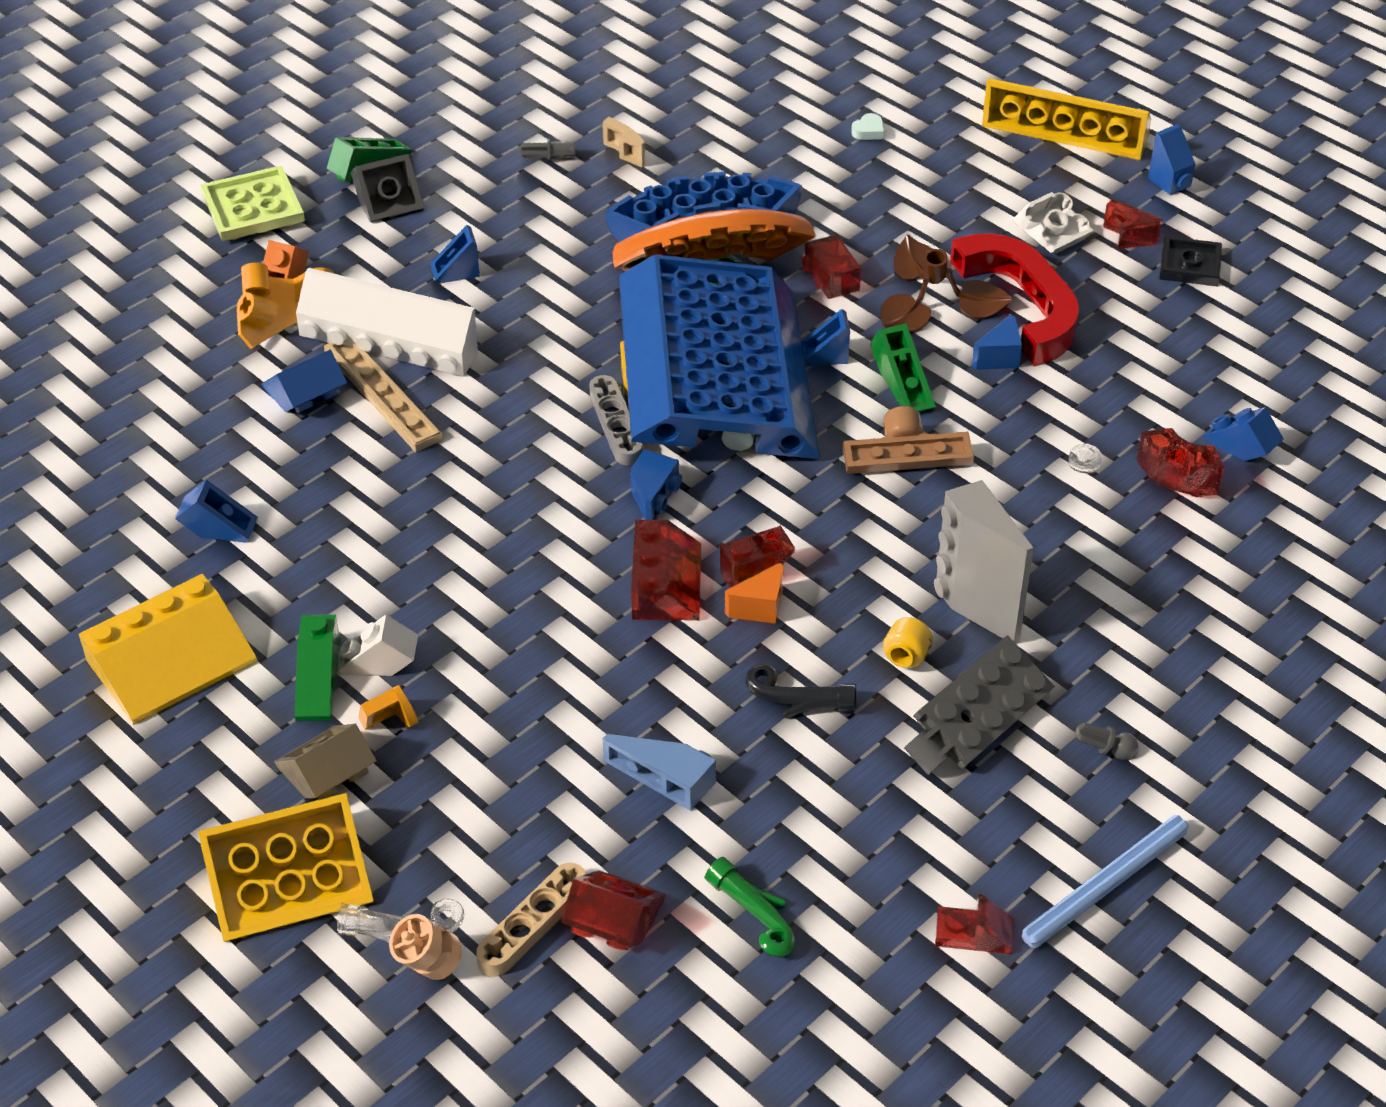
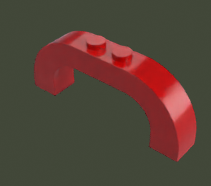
(1011, 257)

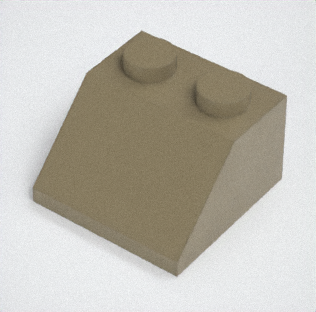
(327, 761)

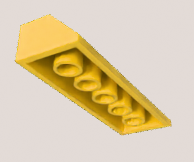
(1066, 119)

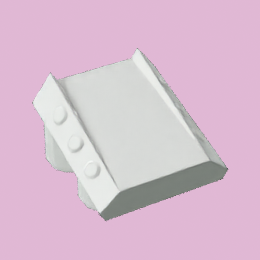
(1053, 222)

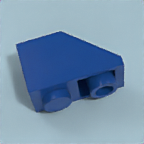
(1246, 434)
(653, 482)

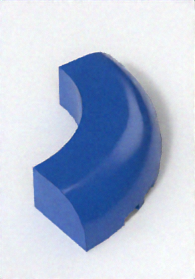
(689, 197)

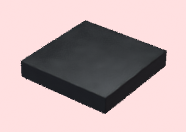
(1190, 261)

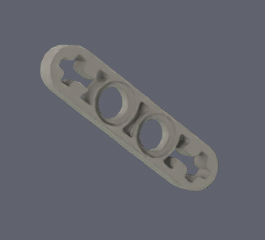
(616, 419)

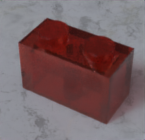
(832, 266)

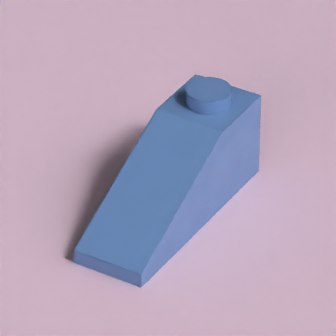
(663, 766)

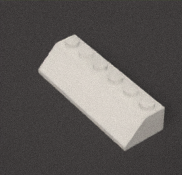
(387, 322)

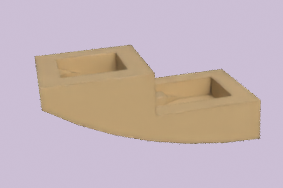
(624, 139)

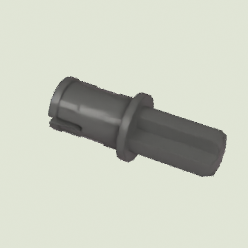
(549, 150)

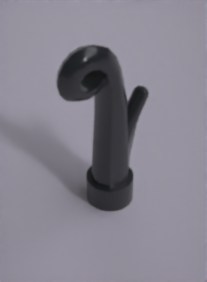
(804, 698)

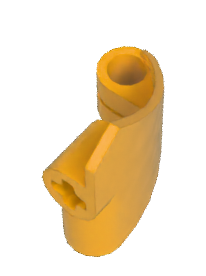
(266, 303)

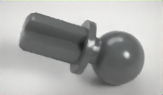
(1122, 746)

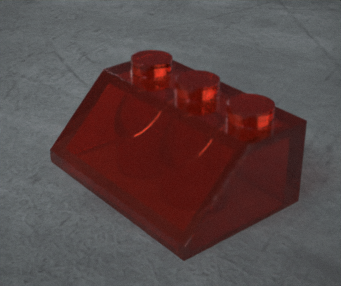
(665, 572)

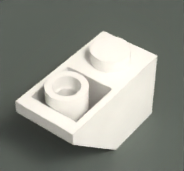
(379, 649)

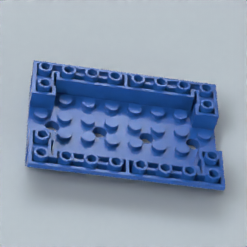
(677, 351)

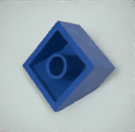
(305, 382)

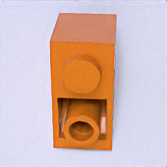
(285, 260)

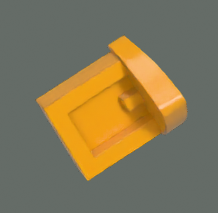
(385, 706)

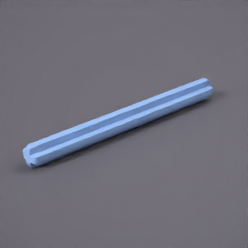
(1104, 881)

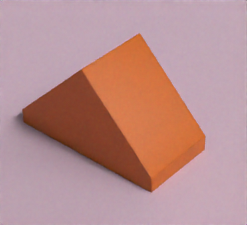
(757, 597)

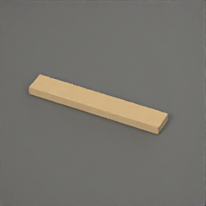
(386, 396)

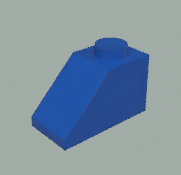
(1171, 161)
(215, 514)

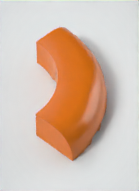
(715, 235)

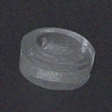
(1084, 458)

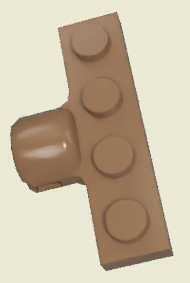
(906, 446)

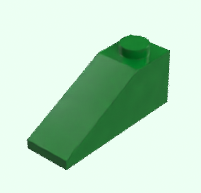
(359, 151)
(902, 368)
(316, 667)

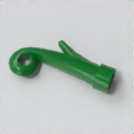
(759, 903)

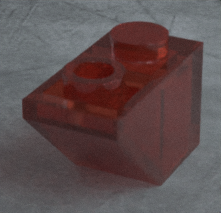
(754, 554)

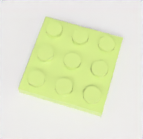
(252, 203)

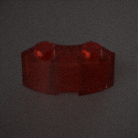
(1180, 463)

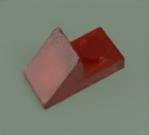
(1132, 225)
(976, 930)

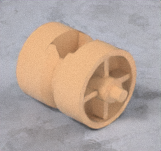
(425, 947)

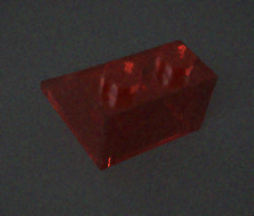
(611, 909)

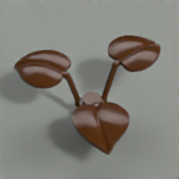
(916, 260)

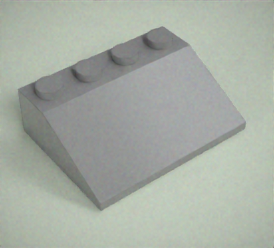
(983, 561)

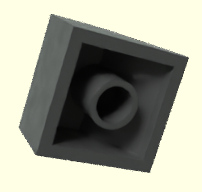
(387, 188)

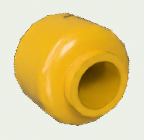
(907, 642)

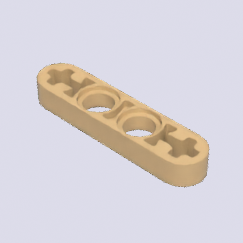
(527, 915)

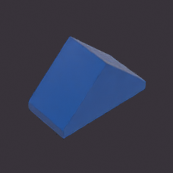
(457, 259)
(828, 342)
(999, 347)

